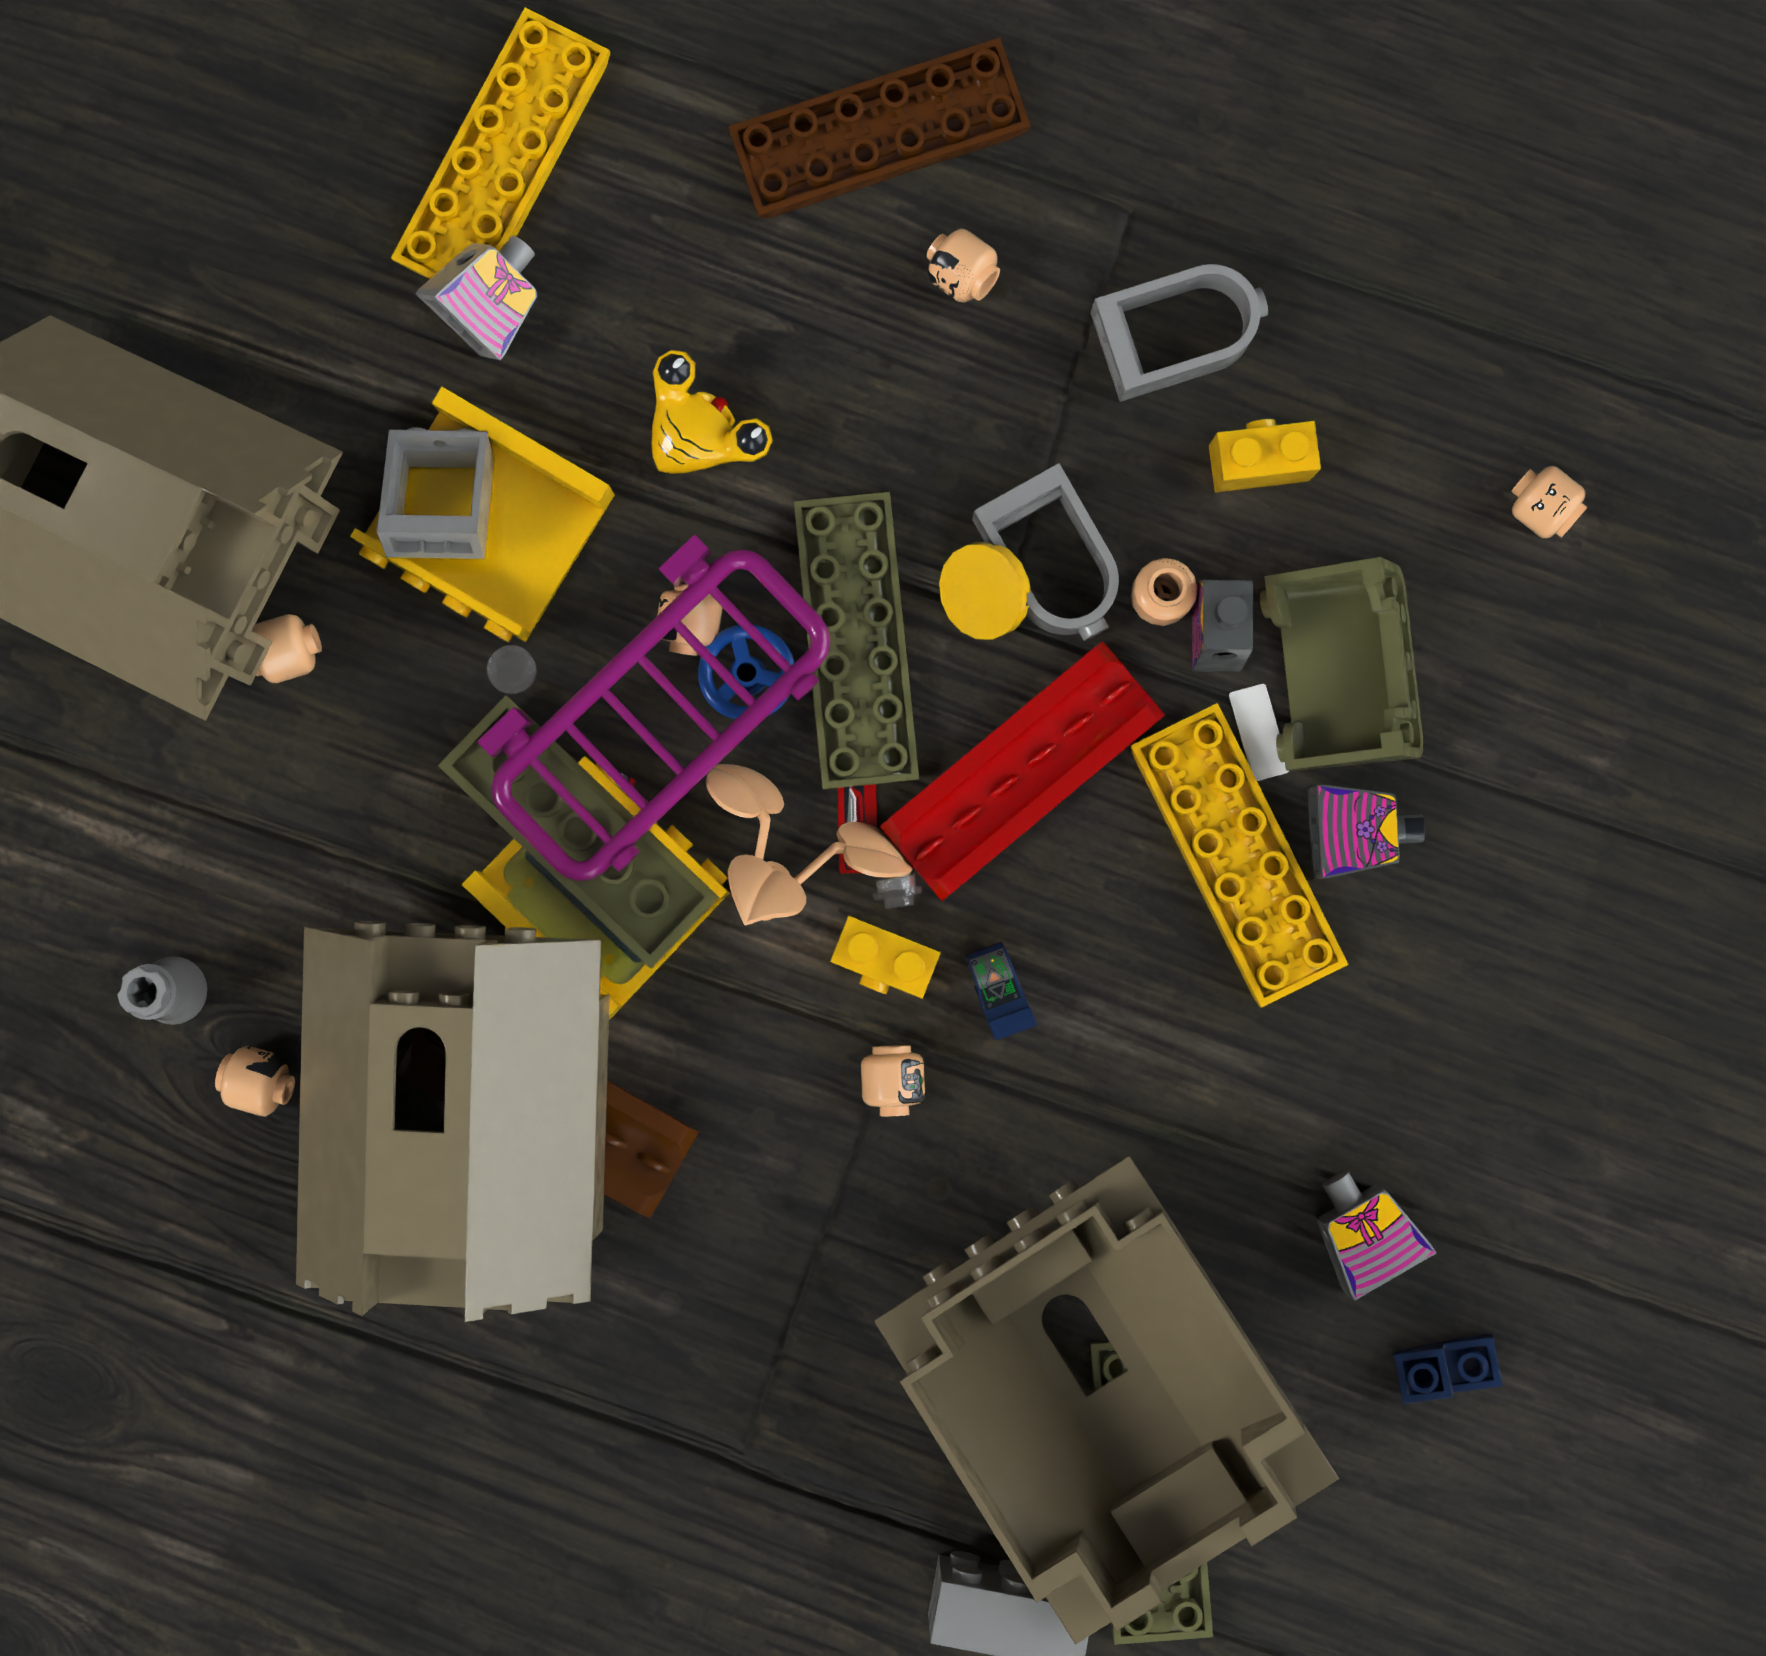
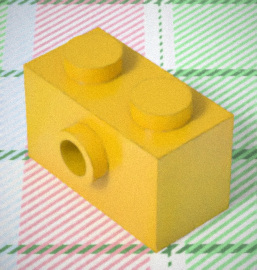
(1264, 455)
(884, 958)

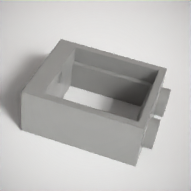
(434, 534)

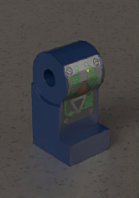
(999, 991)

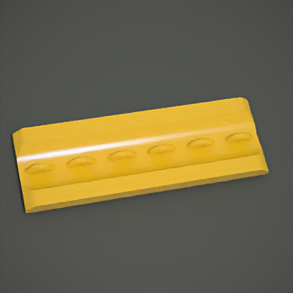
(505, 144)
(1238, 855)

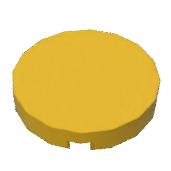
(984, 590)

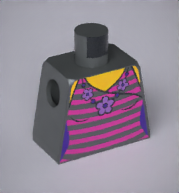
(1222, 624)
(1357, 830)

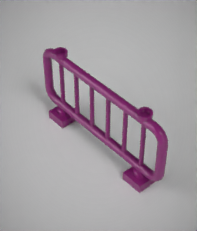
(702, 579)

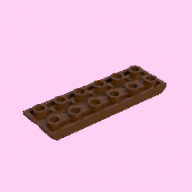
(879, 129)
(640, 1142)

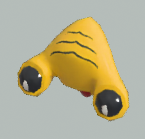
(696, 428)

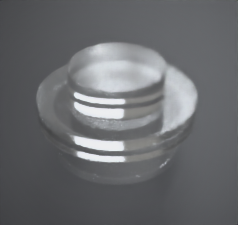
(511, 669)
(897, 891)

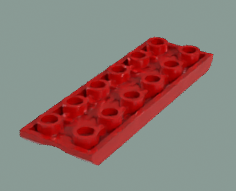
(1022, 771)

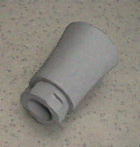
(178, 996)

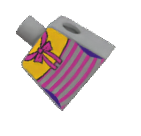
(483, 295)
(1368, 1236)

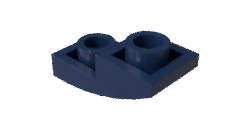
(1447, 1368)

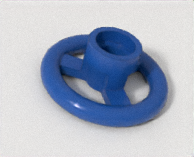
(737, 636)

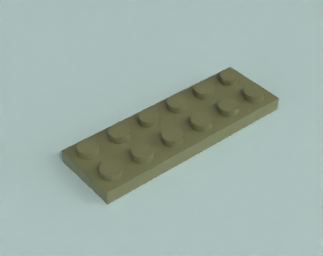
(644, 903)

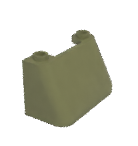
(1346, 665)

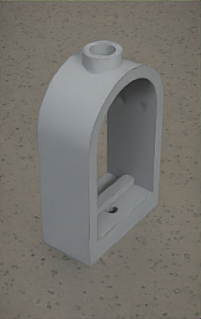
(1119, 346)
(1025, 500)

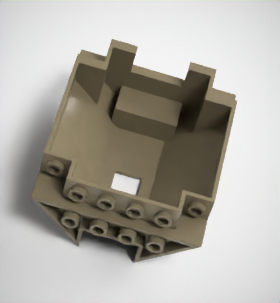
(169, 525)
(515, 1183)
(1147, 1473)

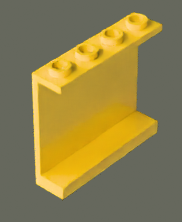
(535, 524)

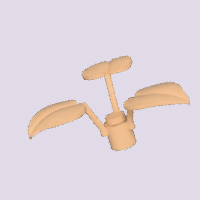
(766, 888)

